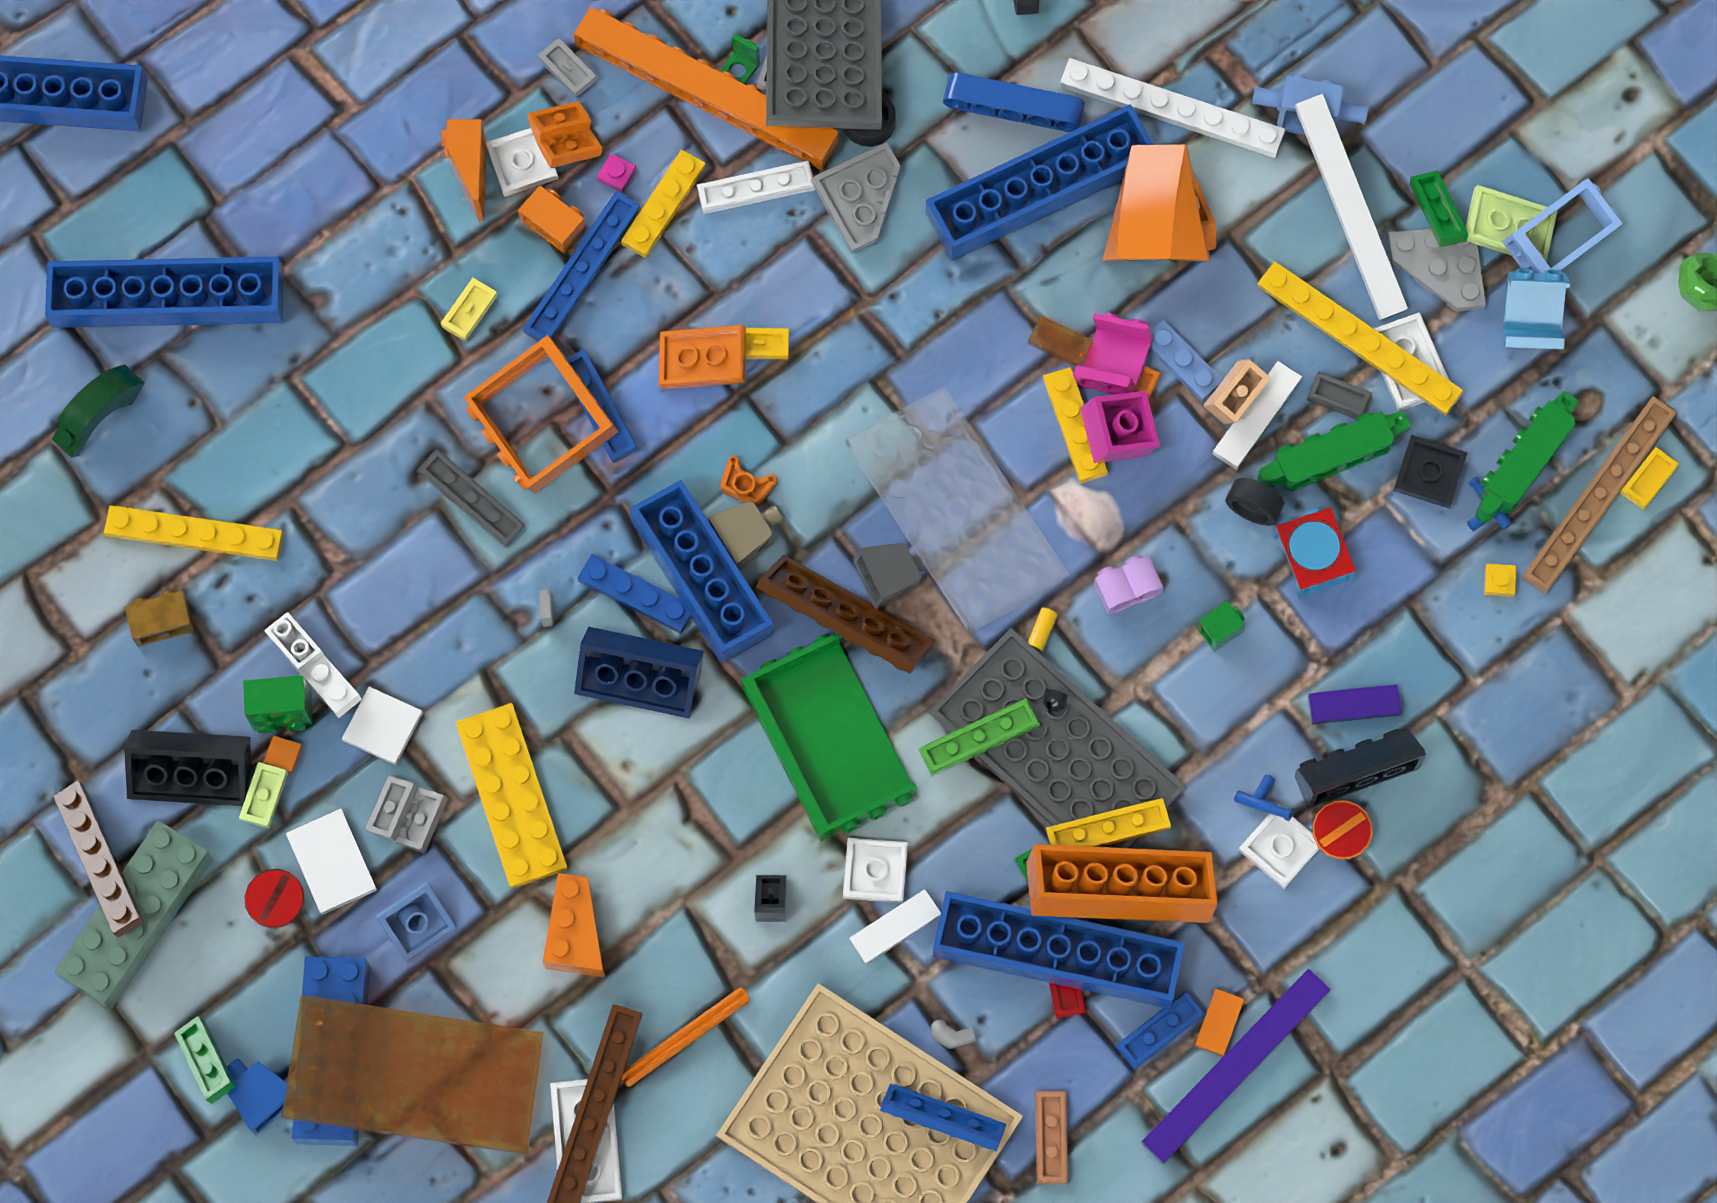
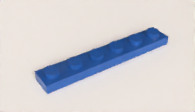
(582, 267)

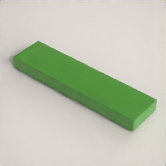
(978, 737)

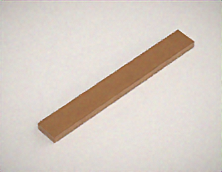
(1598, 495)

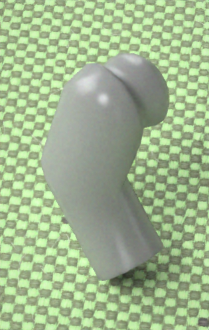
(950, 1038)

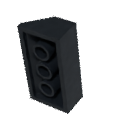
(187, 767)
(1359, 768)

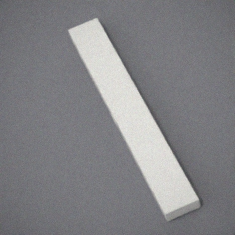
(1350, 206)

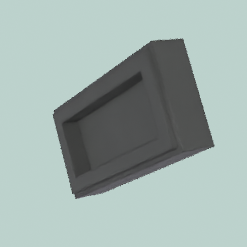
(1339, 396)

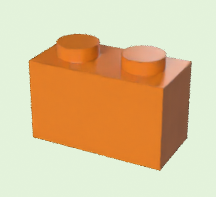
(552, 218)

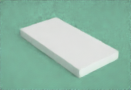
(605, 1177)

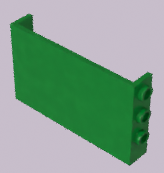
(828, 737)

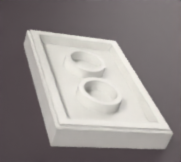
(1414, 338)
(331, 861)

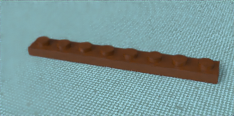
(595, 1105)

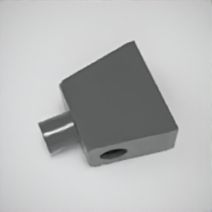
(888, 572)

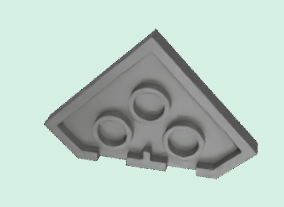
(859, 194)
(1447, 271)

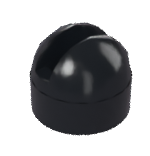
(1054, 700)

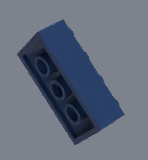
(638, 672)

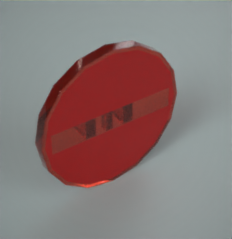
(274, 898)

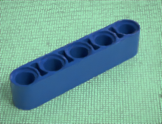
(1013, 102)

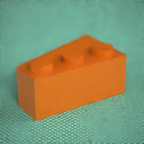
(572, 930)

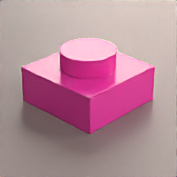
(616, 173)

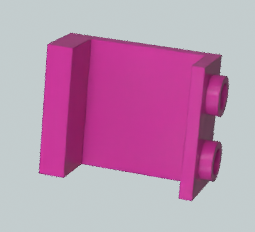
(1116, 355)

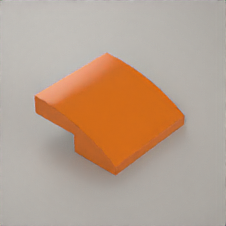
(564, 134)

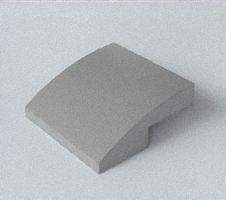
(406, 814)

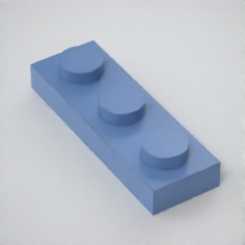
(1184, 362)

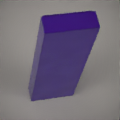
(1354, 704)

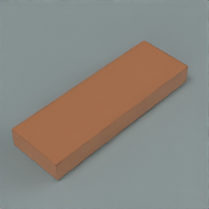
(1051, 1137)

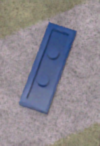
(1160, 1030)

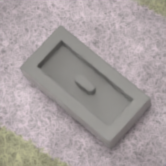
(567, 67)

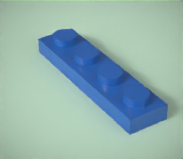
(622, 443)
(634, 593)
(943, 1117)

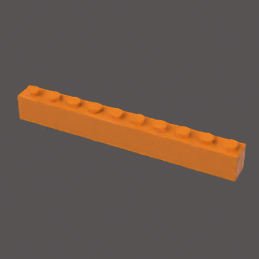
(698, 85)

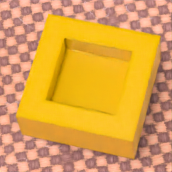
(1499, 580)

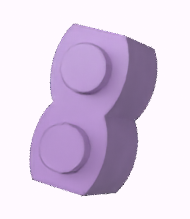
(1127, 584)

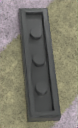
(471, 498)

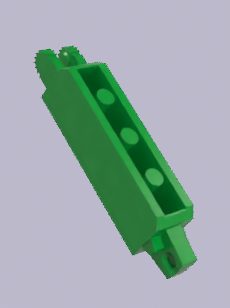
(1334, 451)
(1528, 457)

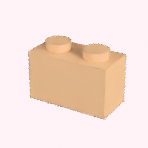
(1236, 391)

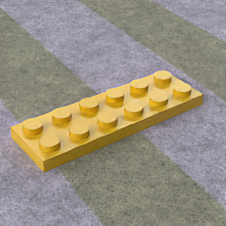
(511, 796)

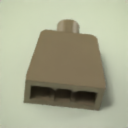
(745, 531)

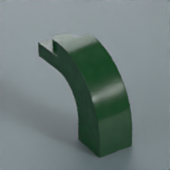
(92, 404)

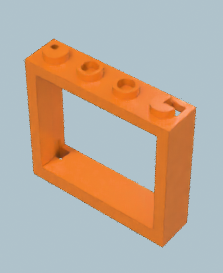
(509, 374)

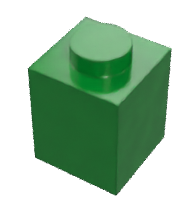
(1221, 625)

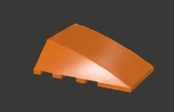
(1157, 209)

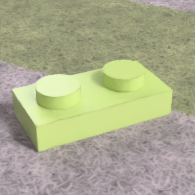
(263, 795)

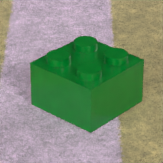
(278, 704)

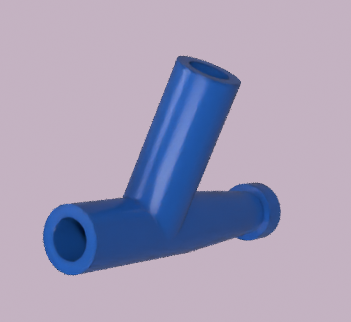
(1502, 519)
(1257, 799)

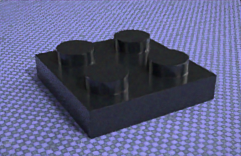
(1430, 471)

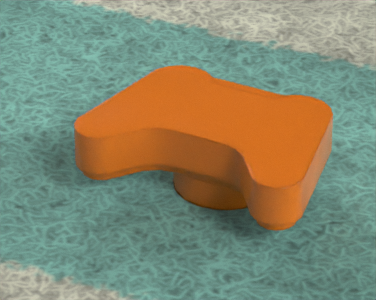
(743, 485)

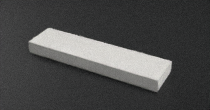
(755, 187)
(1257, 417)

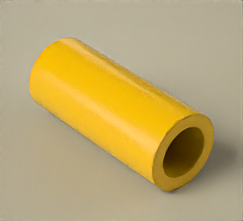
(1042, 629)

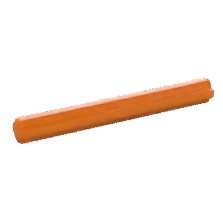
(685, 1036)

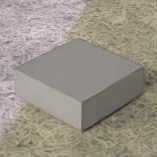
(546, 608)

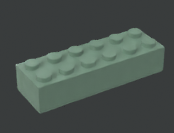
(160, 881)

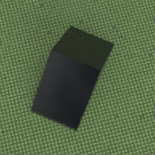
(770, 898)

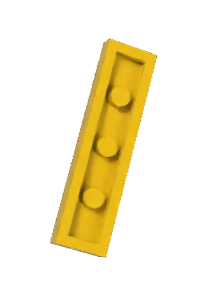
(663, 203)
(1066, 405)
(1112, 826)

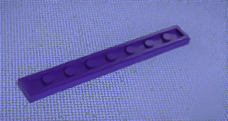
(1235, 1066)

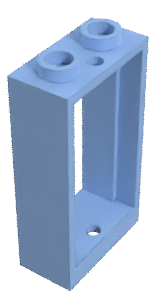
(1528, 256)

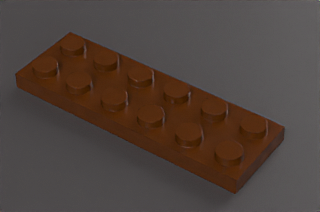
(846, 614)

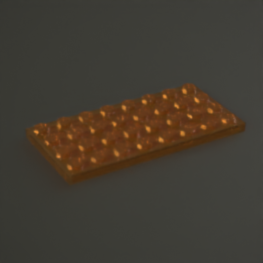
(412, 1075)

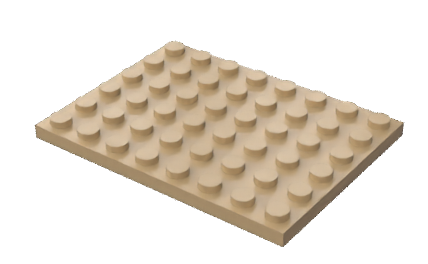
(820, 1122)

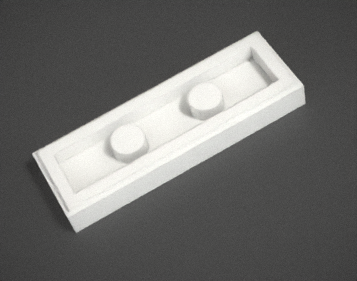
(895, 926)

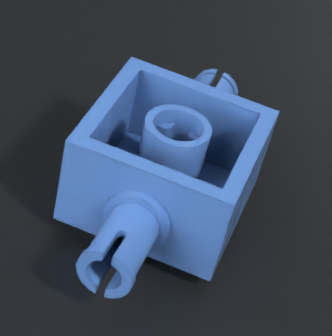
(1300, 88)

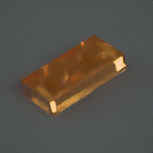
(1060, 341)

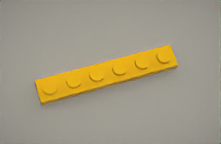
(193, 533)

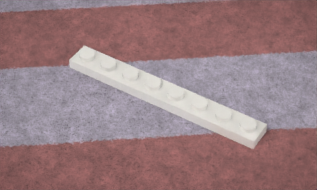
(1172, 107)

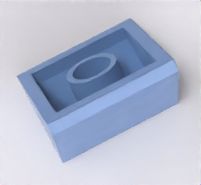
(415, 921)

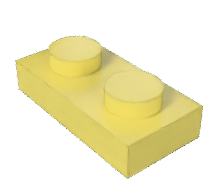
(469, 309)

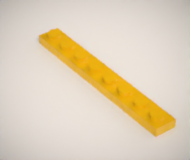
(1360, 338)

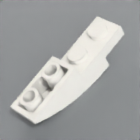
(313, 665)

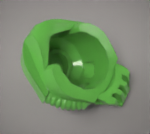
(1699, 281)

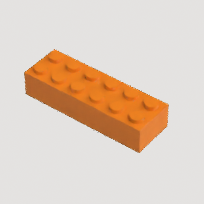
(1121, 883)

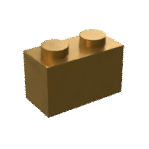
(159, 618)

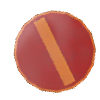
(1342, 830)

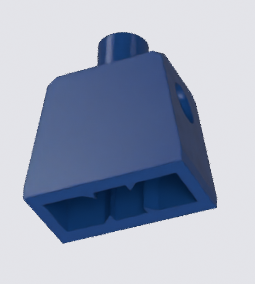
(257, 1094)

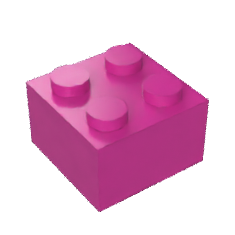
(1120, 426)

